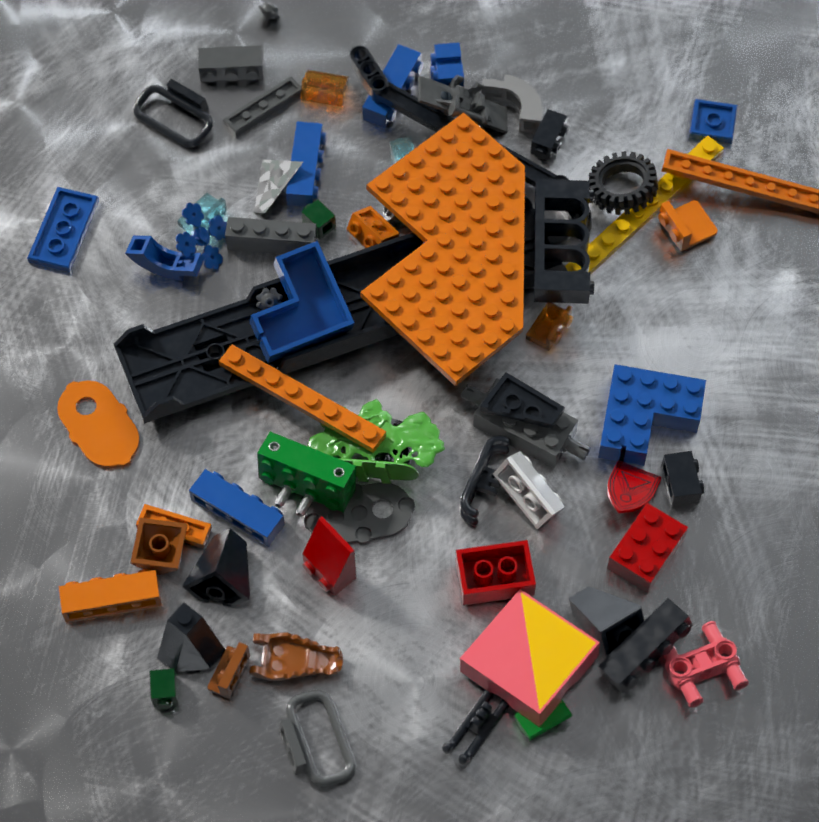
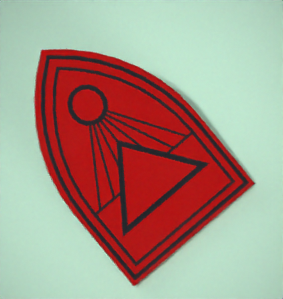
(631, 487)

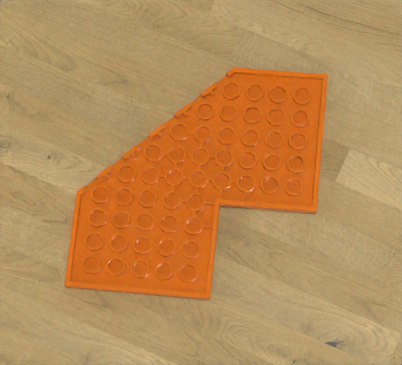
(465, 285)

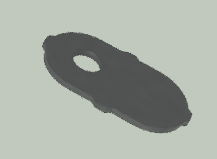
(358, 520)

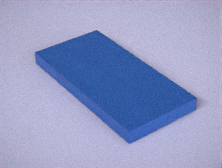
(63, 229)

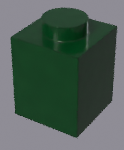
(321, 216)
(164, 688)

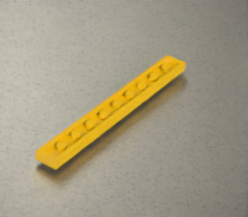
(627, 225)

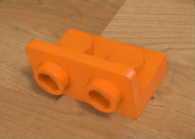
(371, 227)

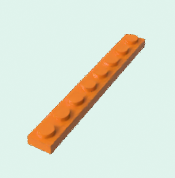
(741, 180)
(303, 398)

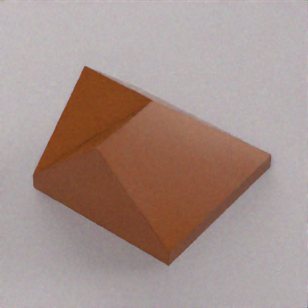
(158, 545)

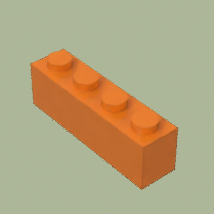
(110, 595)

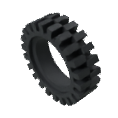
(629, 200)

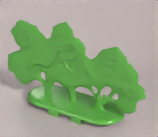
(413, 432)

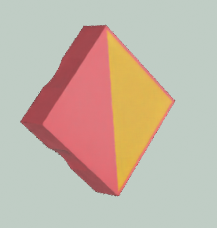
(529, 657)

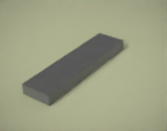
(262, 106)

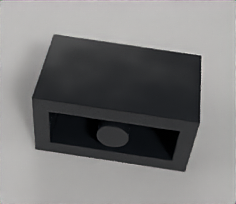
(682, 478)

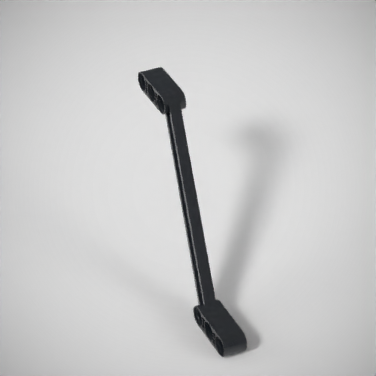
(384, 92)

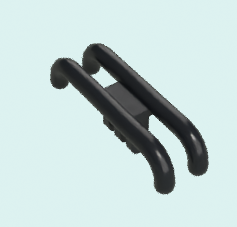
(482, 478)
(481, 722)

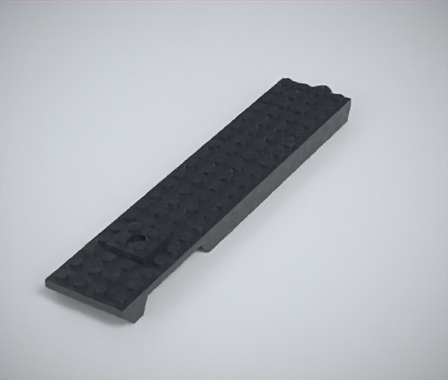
(173, 364)

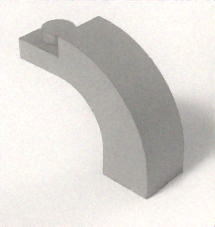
(518, 94)

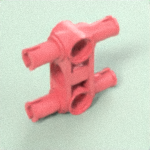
(704, 664)

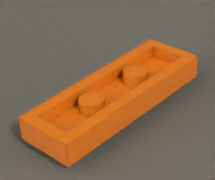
(197, 530)

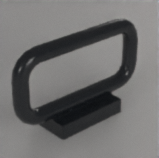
(184, 98)

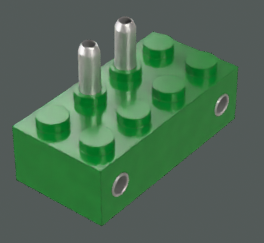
(306, 473)

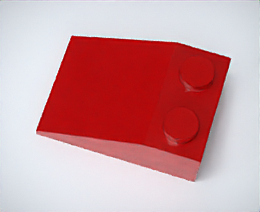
(329, 558)

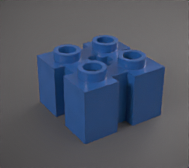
(446, 63)

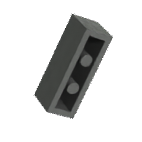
(230, 63)

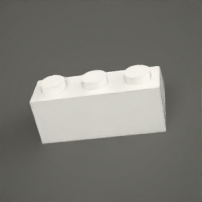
(528, 489)

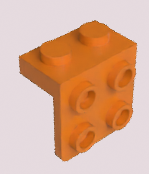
(686, 224)

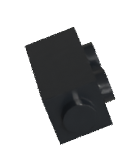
(548, 135)

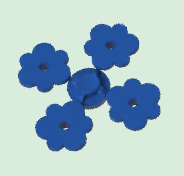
(200, 236)

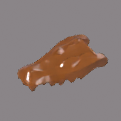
(291, 657)

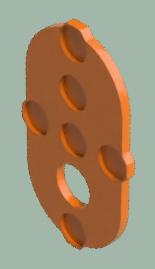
(107, 434)

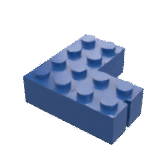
(313, 309)
(647, 399)

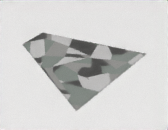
(272, 180)

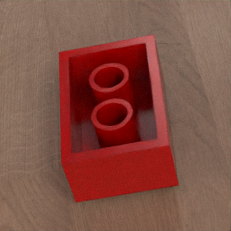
(647, 547)
(494, 572)

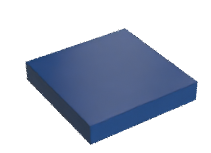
(714, 120)

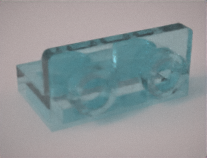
(210, 208)

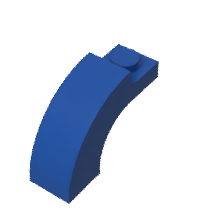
(162, 261)

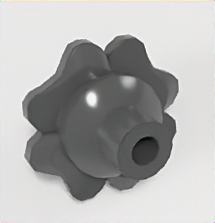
(269, 12)
(268, 298)

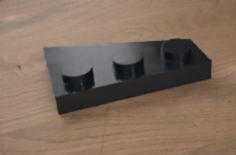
(521, 402)

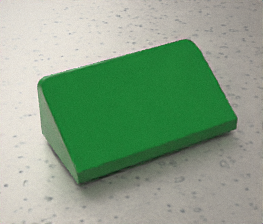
(531, 730)

